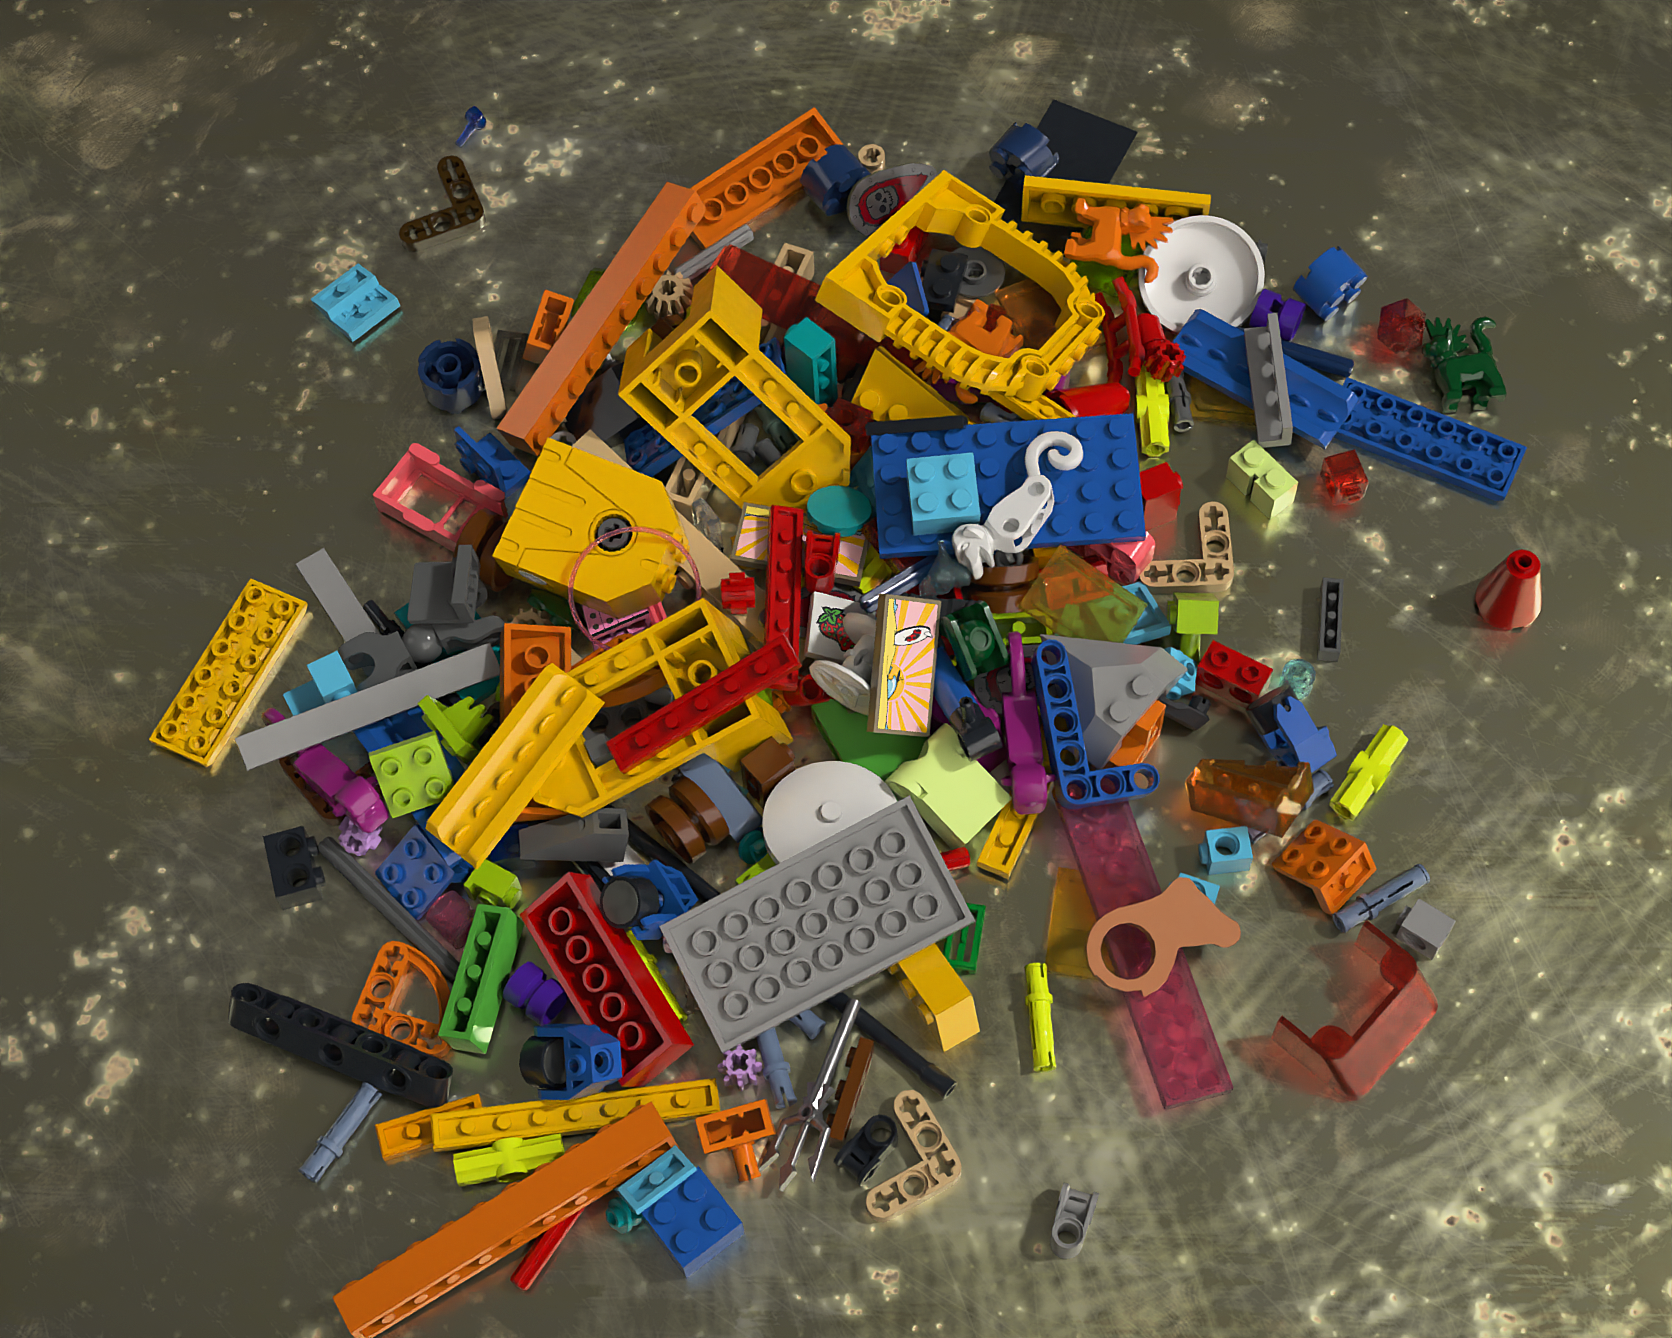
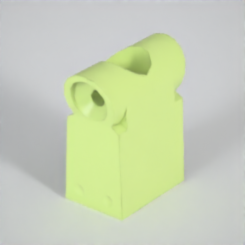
(949, 789)

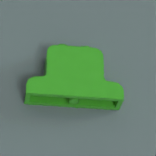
(851, 743)

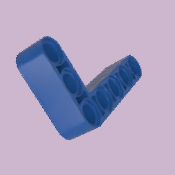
(1073, 740)

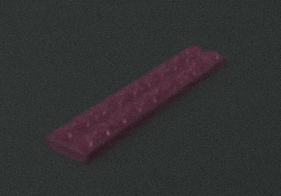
(1173, 1018)

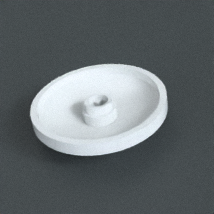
(1203, 267)
(818, 804)

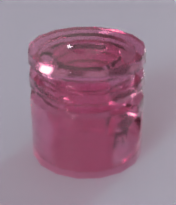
(452, 918)

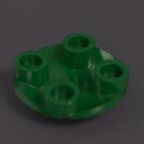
(556, 606)

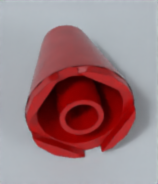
(1092, 399)
(1511, 592)

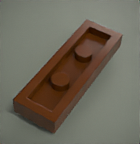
(849, 1092)

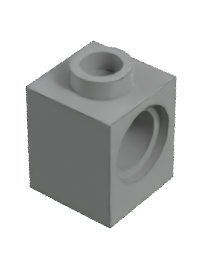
(1424, 928)

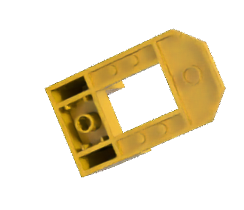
(679, 374)
(690, 650)

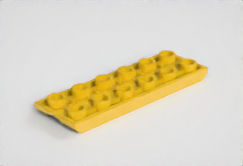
(229, 673)
(513, 765)

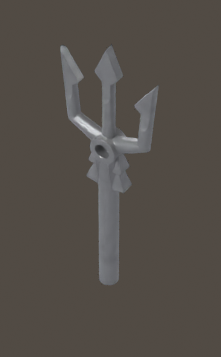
(814, 1103)

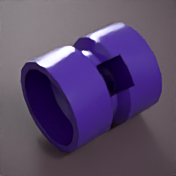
(1289, 313)
(532, 990)

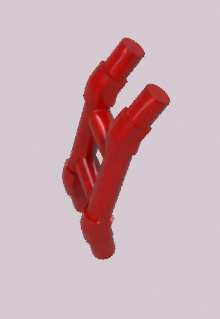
(1111, 325)

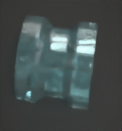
(1303, 684)

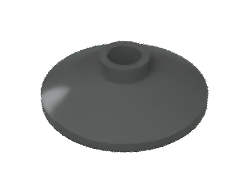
(988, 269)

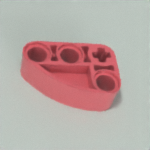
(1124, 559)

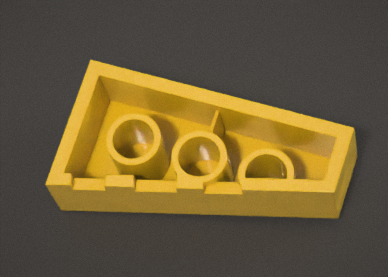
(897, 393)
(938, 996)

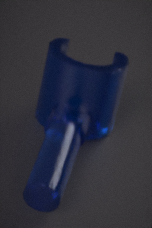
(476, 121)

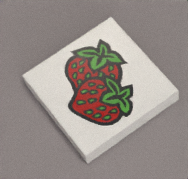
(825, 627)

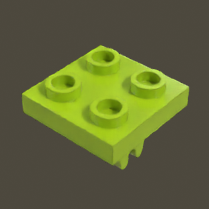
(457, 725)
(412, 773)

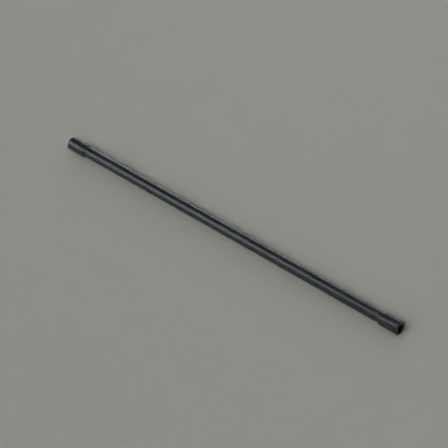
(926, 1071)

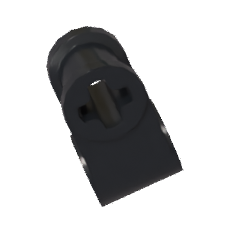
(863, 1154)

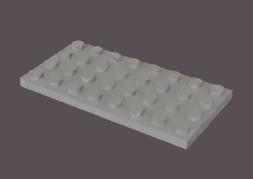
(816, 924)

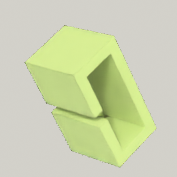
(1273, 485)

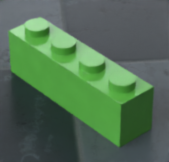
(481, 979)

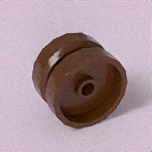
(484, 534)
(1005, 585)
(687, 820)

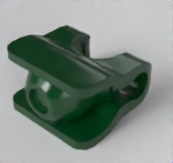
(974, 640)

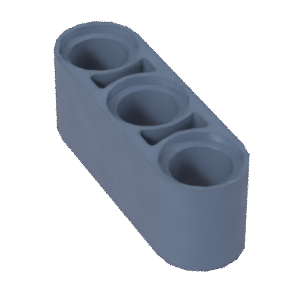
(725, 794)

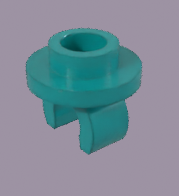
(752, 847)
(620, 1216)

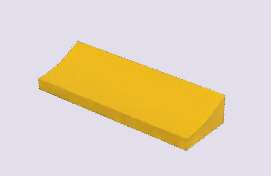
(1055, 200)

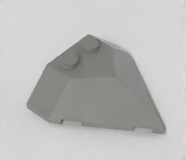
(1114, 688)

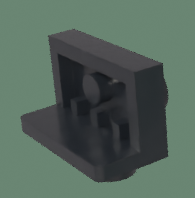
(943, 279)

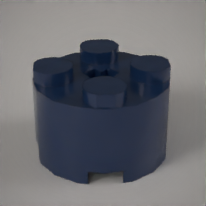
(1021, 154)
(832, 179)
(451, 375)

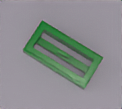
(959, 964)

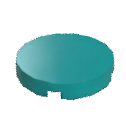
(838, 510)

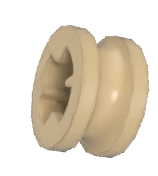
(872, 151)

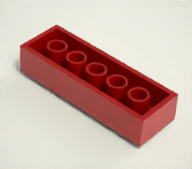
(606, 978)

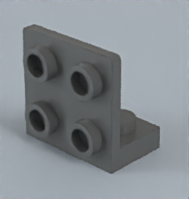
(445, 589)

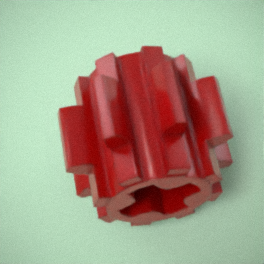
(1165, 361)
(738, 593)

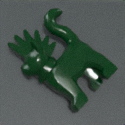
(1469, 371)

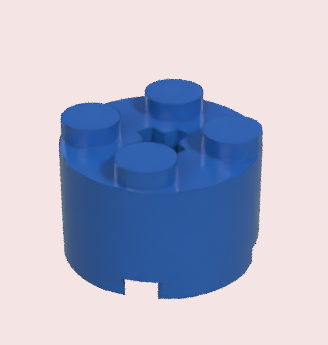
(1330, 282)

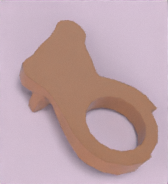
(1170, 921)

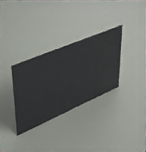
(1087, 152)

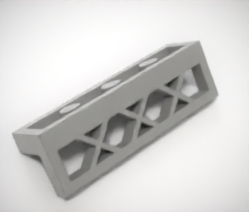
(1268, 384)

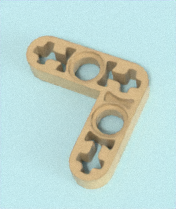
(489, 367)
(1208, 563)
(924, 1170)

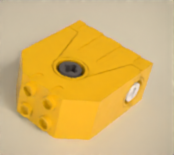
(571, 504)

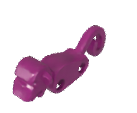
(1023, 737)
(337, 783)

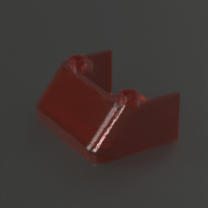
(1358, 1062)

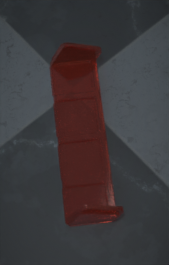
(791, 298)

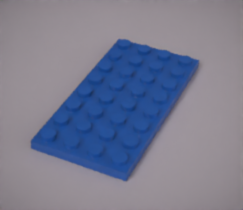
(1091, 505)

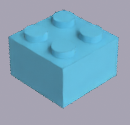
(942, 493)

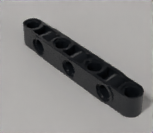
(340, 1045)

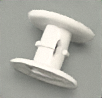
(851, 680)

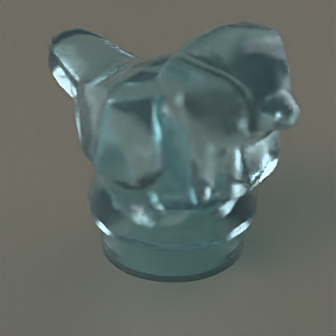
(944, 574)

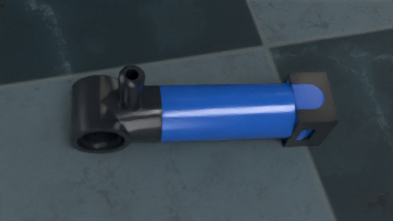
(974, 730)

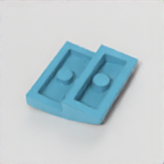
(355, 302)
(655, 1180)

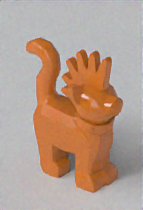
(1106, 239)
(971, 332)

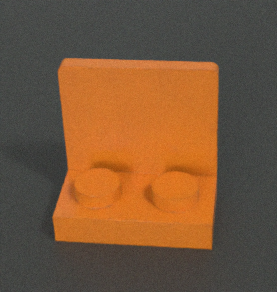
(1328, 863)

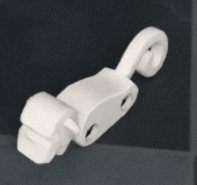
(1018, 512)

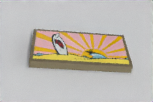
(752, 544)
(904, 665)

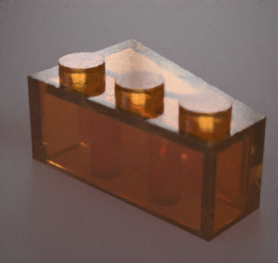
(1250, 795)

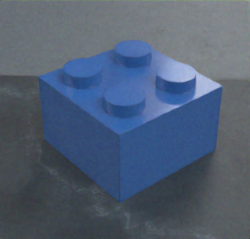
(693, 1222)

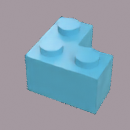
(329, 684)

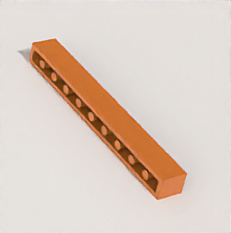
(602, 318)
(503, 1223)

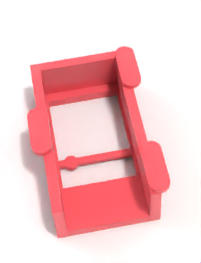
(424, 462)

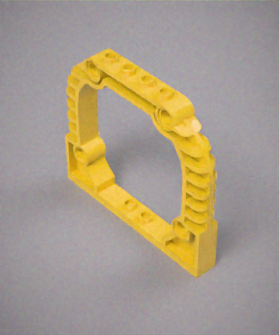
(951, 207)

